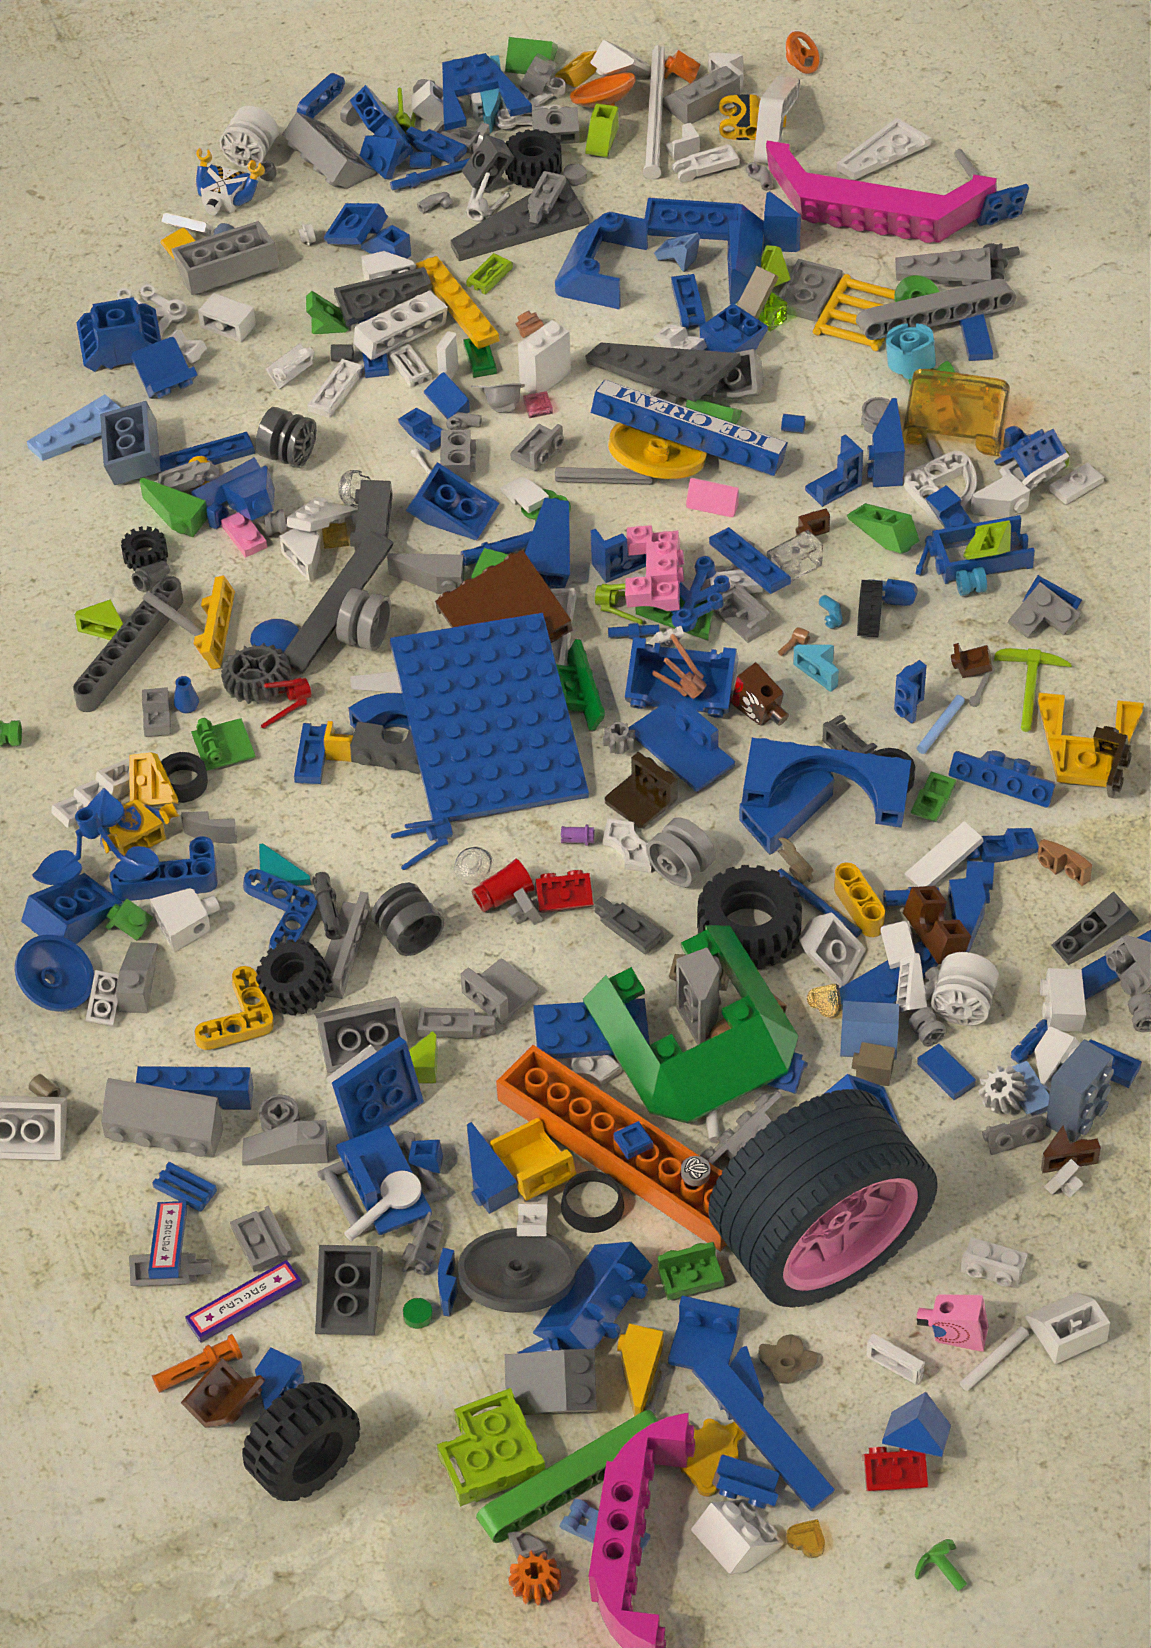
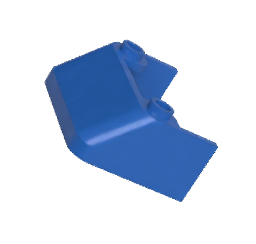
(580, 272)

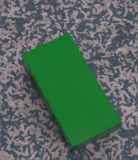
(480, 360)

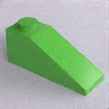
(177, 509)
(887, 527)

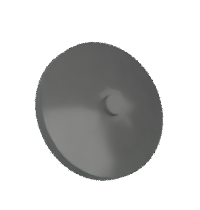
(516, 1271)

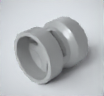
(1141, 1010)
(927, 1026)

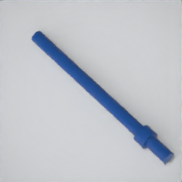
(414, 179)

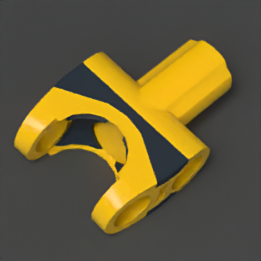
(741, 117)

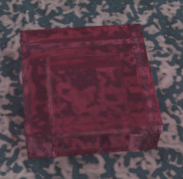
(538, 404)

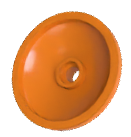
(603, 90)

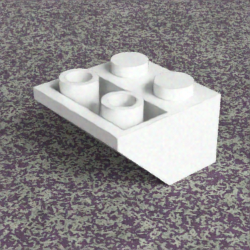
(1069, 1326)
(736, 1535)

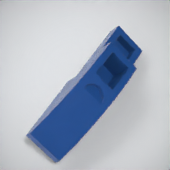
(379, 119)

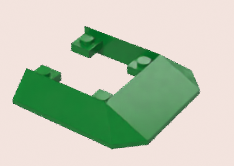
(716, 1071)

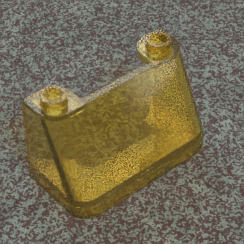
(957, 407)

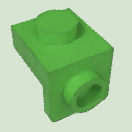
(129, 919)

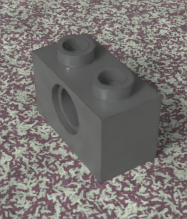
(490, 157)

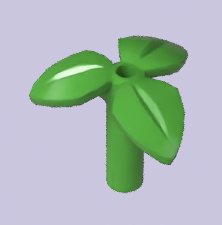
(937, 1556)

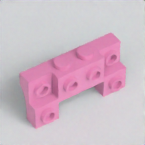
(663, 568)

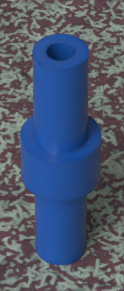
(633, 630)

